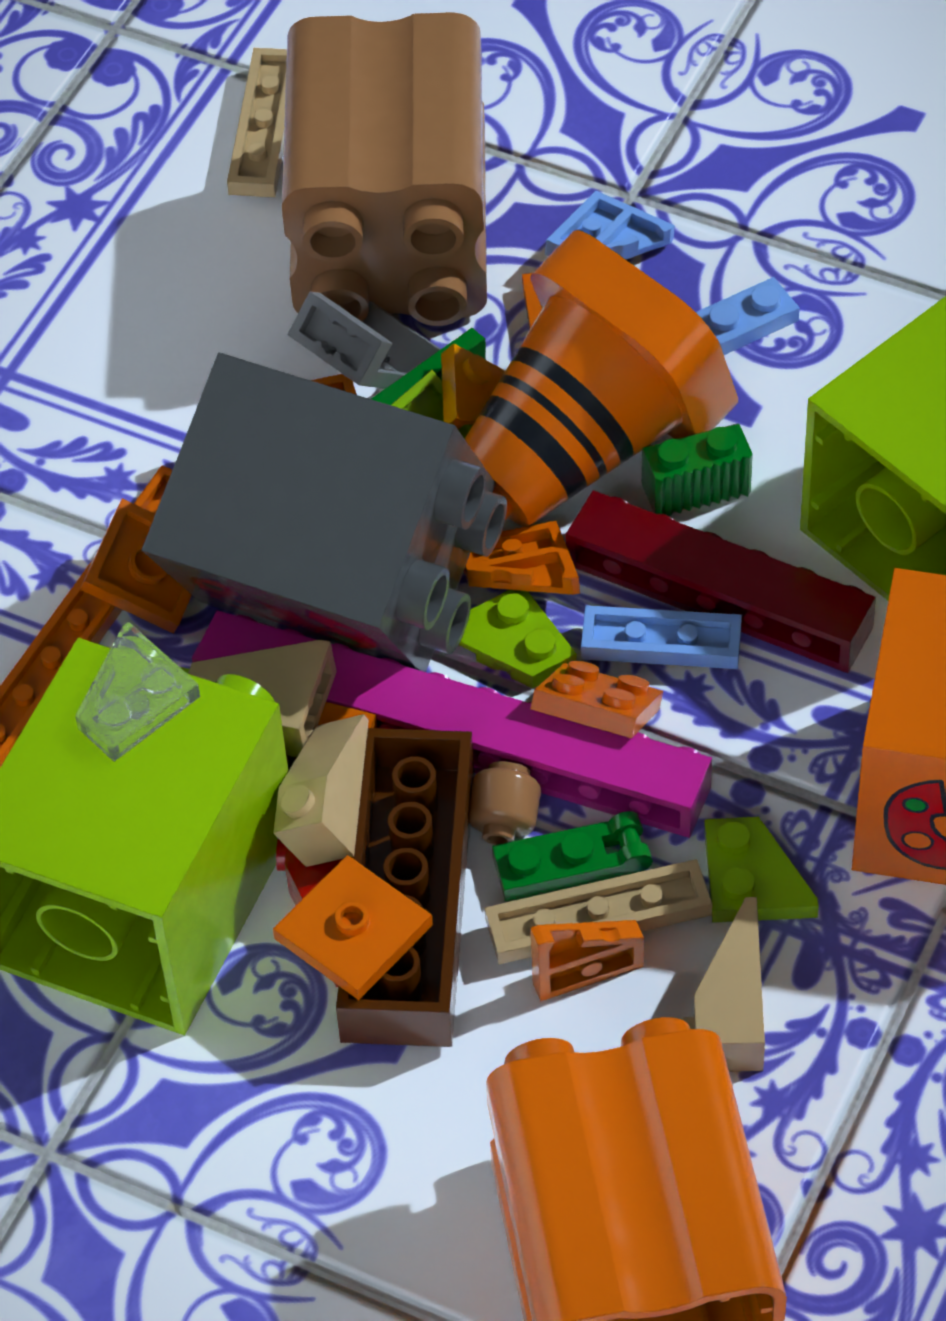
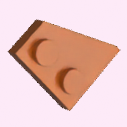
(526, 561)
(583, 954)

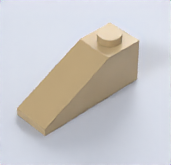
(323, 793)
(731, 994)

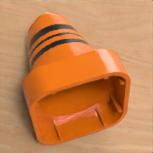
(596, 380)

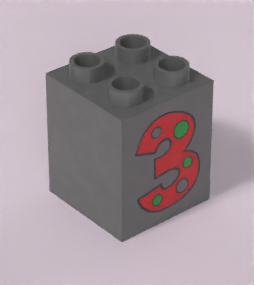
(326, 514)

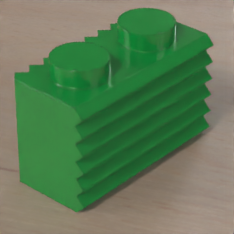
(697, 470)

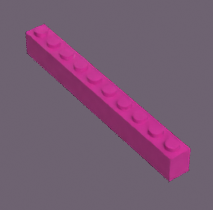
(565, 757)

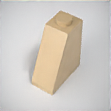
(294, 676)

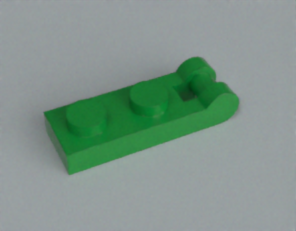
(571, 857)

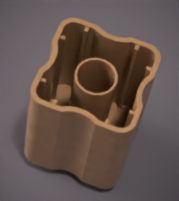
(386, 165)

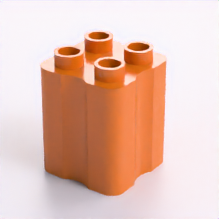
(630, 1182)

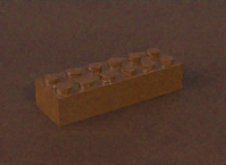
(417, 841)

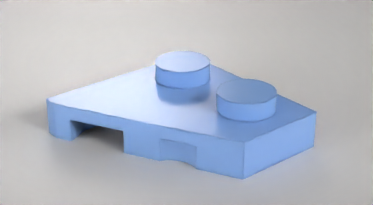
(616, 226)

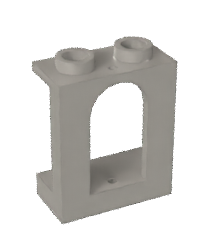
(360, 345)

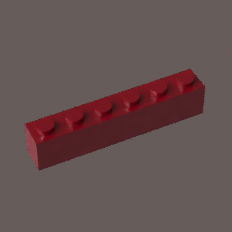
(713, 575)

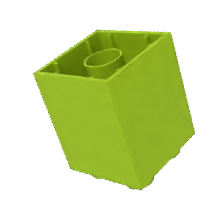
(881, 457)
(143, 866)

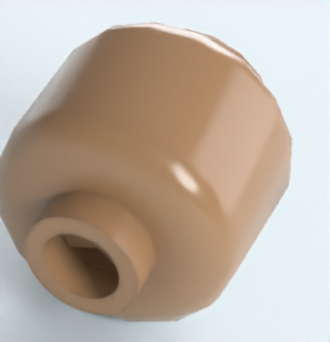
(504, 802)

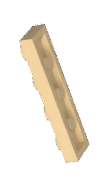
(260, 128)
(650, 897)

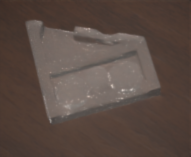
(133, 694)

